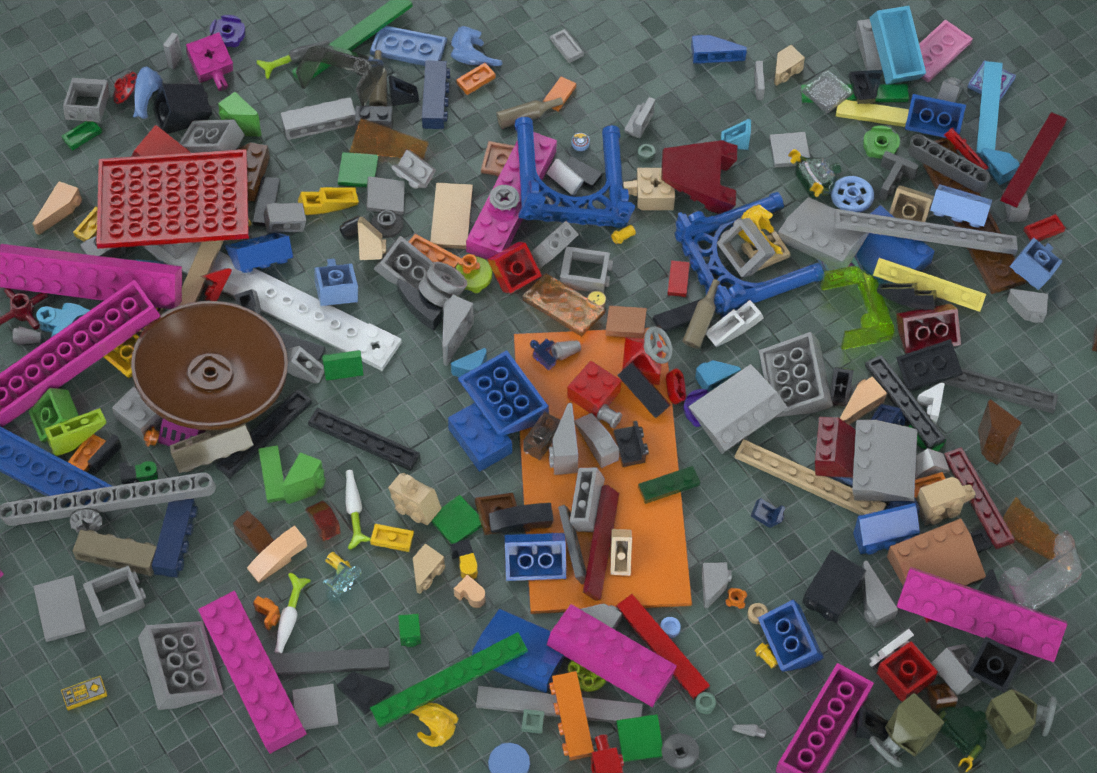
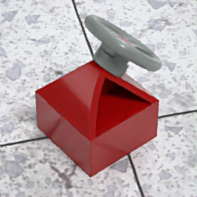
(648, 353)

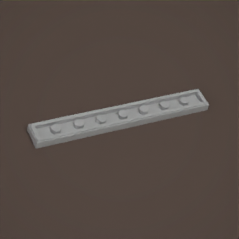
(519, 700)

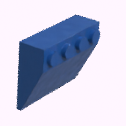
(902, 251)
(504, 395)
(531, 668)

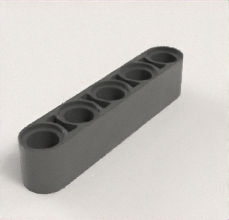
(949, 163)

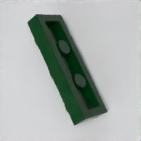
(669, 484)

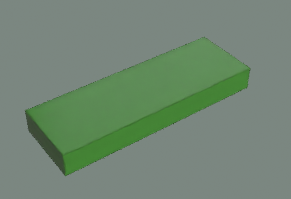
(272, 473)

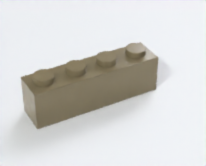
(210, 446)
(114, 552)

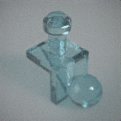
(341, 581)

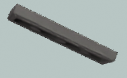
(573, 544)

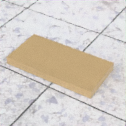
(451, 215)

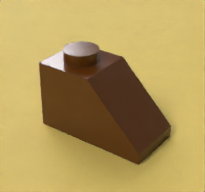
(252, 532)

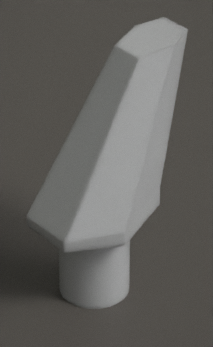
(750, 729)

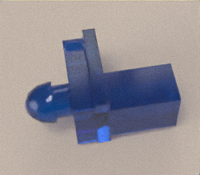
(542, 354)

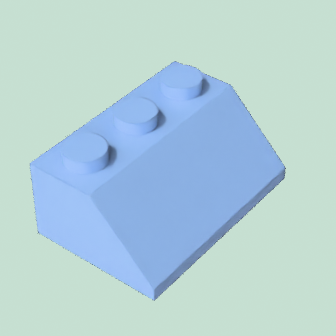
(961, 206)

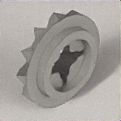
(503, 191)
(90, 516)

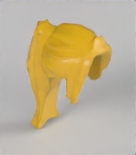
(760, 218)
(439, 721)

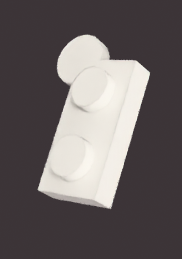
(889, 649)

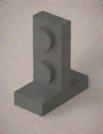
(898, 167)

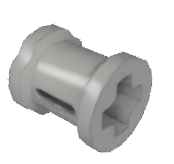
(609, 416)

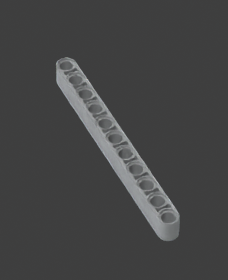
(115, 503)

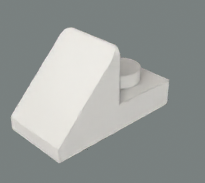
(932, 399)

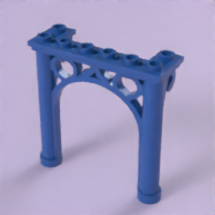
(617, 209)
(699, 227)

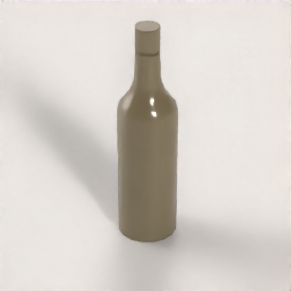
(379, 94)
(532, 109)
(701, 318)

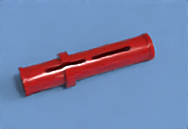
(961, 145)

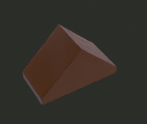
(940, 697)

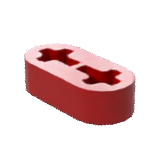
(675, 386)

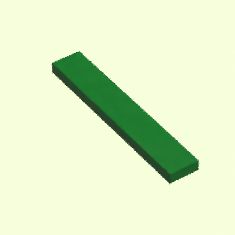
(885, 93)

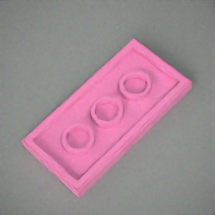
(942, 47)

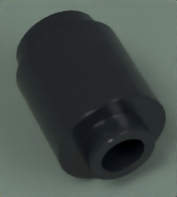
(349, 228)

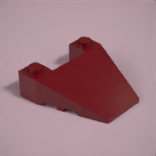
(698, 171)

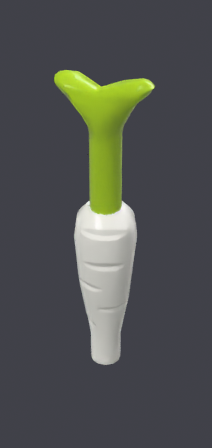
(354, 507)
(289, 614)

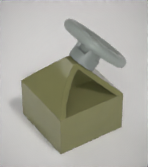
(1015, 715)
(910, 728)

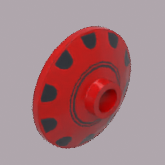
(124, 87)

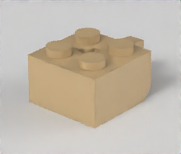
(651, 190)
(414, 499)
(943, 500)

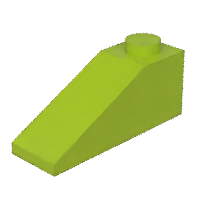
(73, 432)

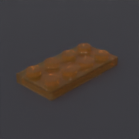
(563, 304)

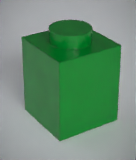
(409, 630)

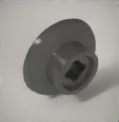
(387, 229)
(676, 743)

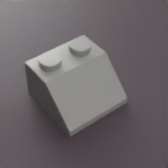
(953, 668)

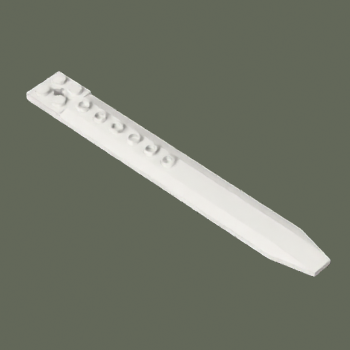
(297, 309)

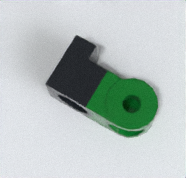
(138, 473)

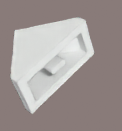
(930, 463)

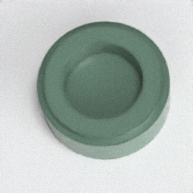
(646, 152)
(705, 703)

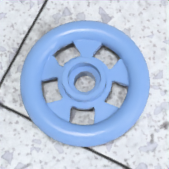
(860, 183)

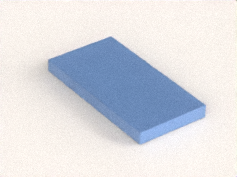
(408, 45)

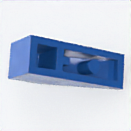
(713, 49)

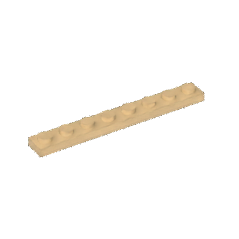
(804, 478)

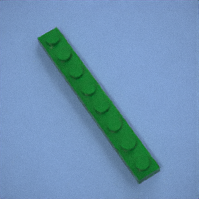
(449, 679)

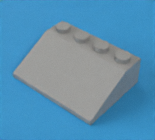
(814, 233)
(797, 374)
(737, 408)
(884, 461)
(179, 664)

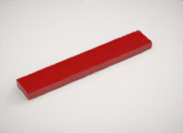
(662, 645)

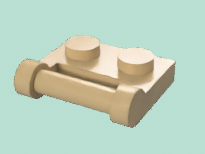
(774, 237)

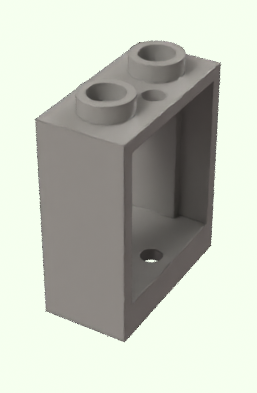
(80, 87)
(553, 244)
(764, 253)
(585, 283)
(110, 580)

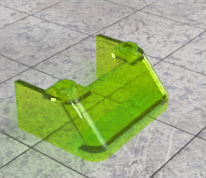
(877, 321)

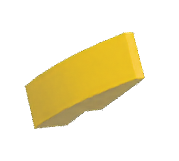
(328, 200)

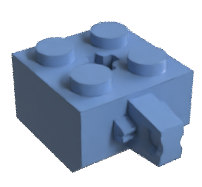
(1036, 263)
(336, 284)

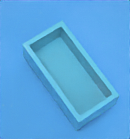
(897, 45)

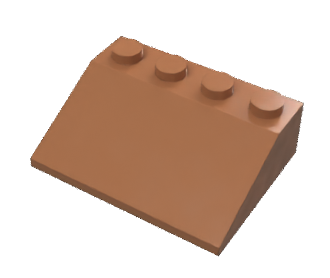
(941, 552)

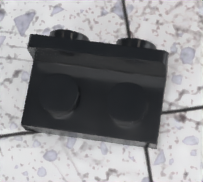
(631, 445)

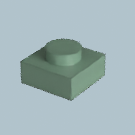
(532, 721)

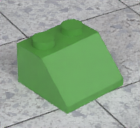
(244, 115)
(52, 409)
(303, 479)

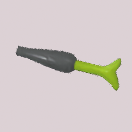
(295, 56)

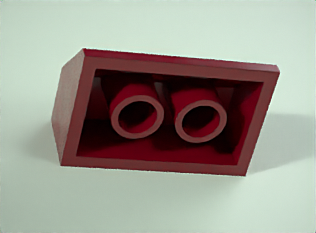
(928, 327)
(834, 448)

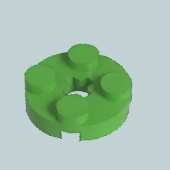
(877, 133)

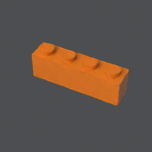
(572, 716)

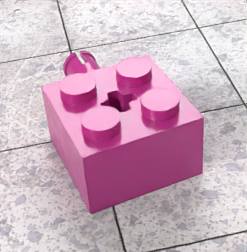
(207, 68)

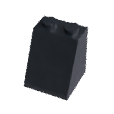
(180, 105)
(834, 586)
(996, 665)

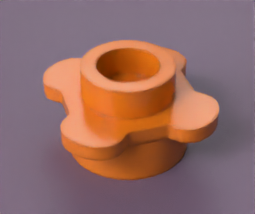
(469, 258)
(151, 436)
(740, 594)

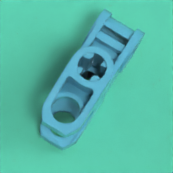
(59, 318)

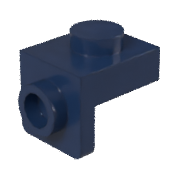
(767, 513)

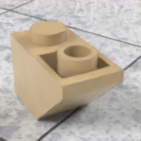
(788, 63)
(427, 565)

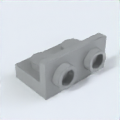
(640, 118)
(414, 170)

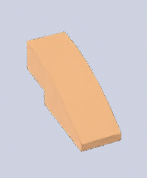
(277, 554)

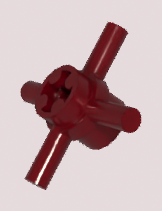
(22, 307)

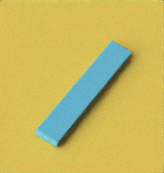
(989, 106)

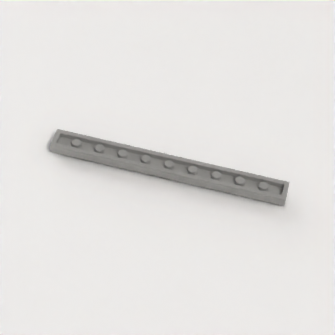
(925, 231)

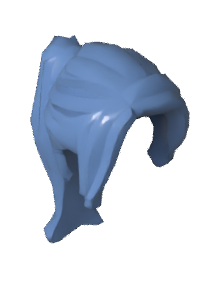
(465, 52)
(146, 83)

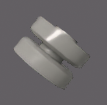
(442, 283)

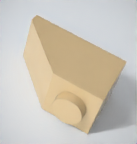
(621, 552)

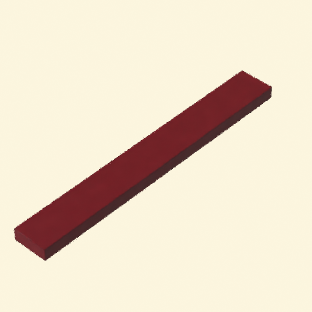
(1033, 160)

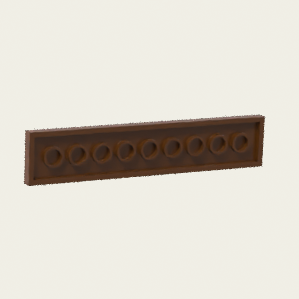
(992, 265)

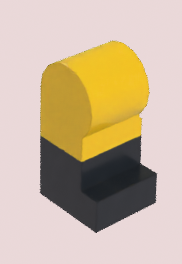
(465, 555)

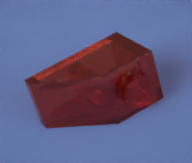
(324, 520)

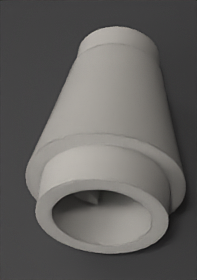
(26, 336)
(565, 349)

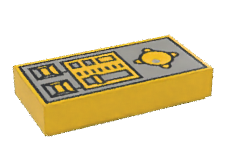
(84, 693)

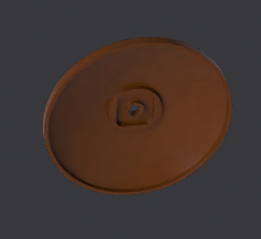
(204, 338)

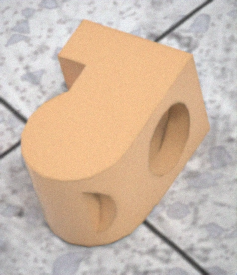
(471, 591)

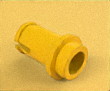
(621, 235)
(334, 560)
(766, 654)

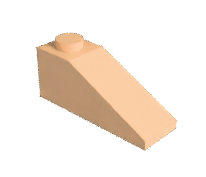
(57, 207)
(864, 399)

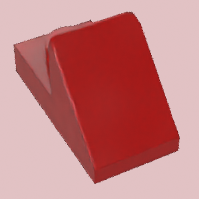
(219, 280)

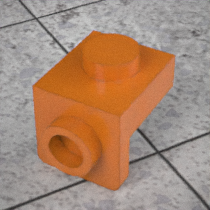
(269, 609)

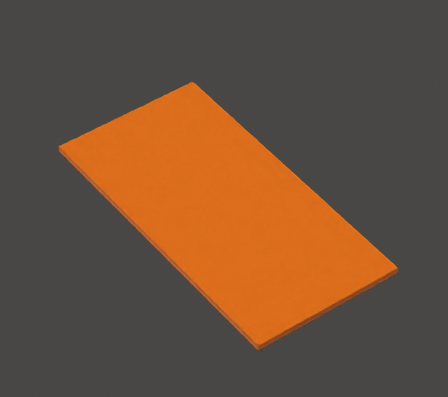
(658, 532)

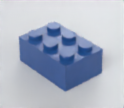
(478, 437)

